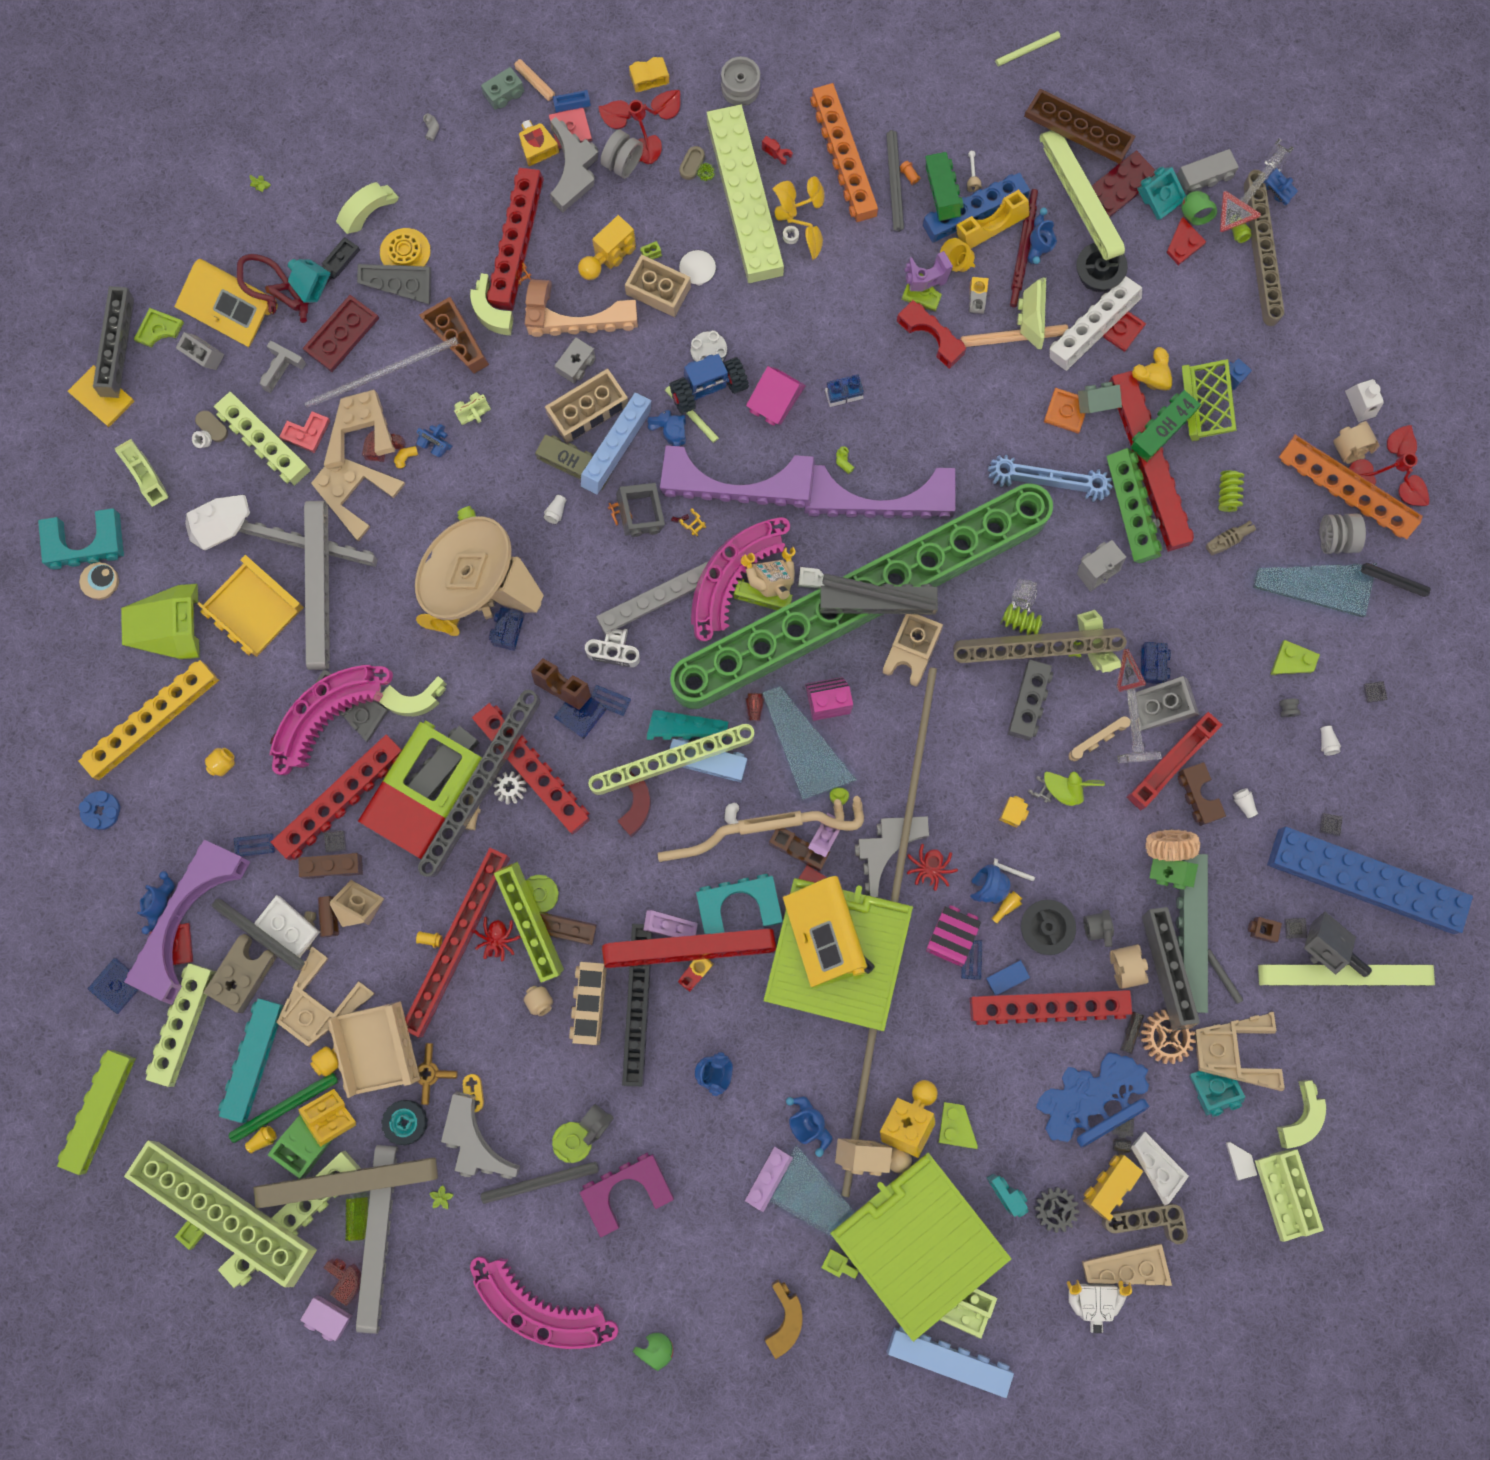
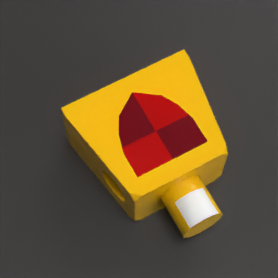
(537, 143)

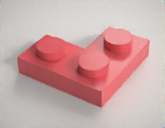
(307, 436)

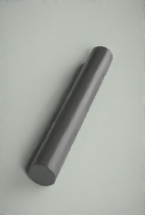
(1224, 977)

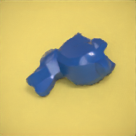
(672, 427)

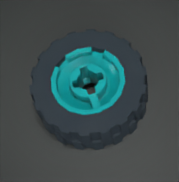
(393, 1125)

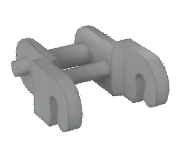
(1046, 798)

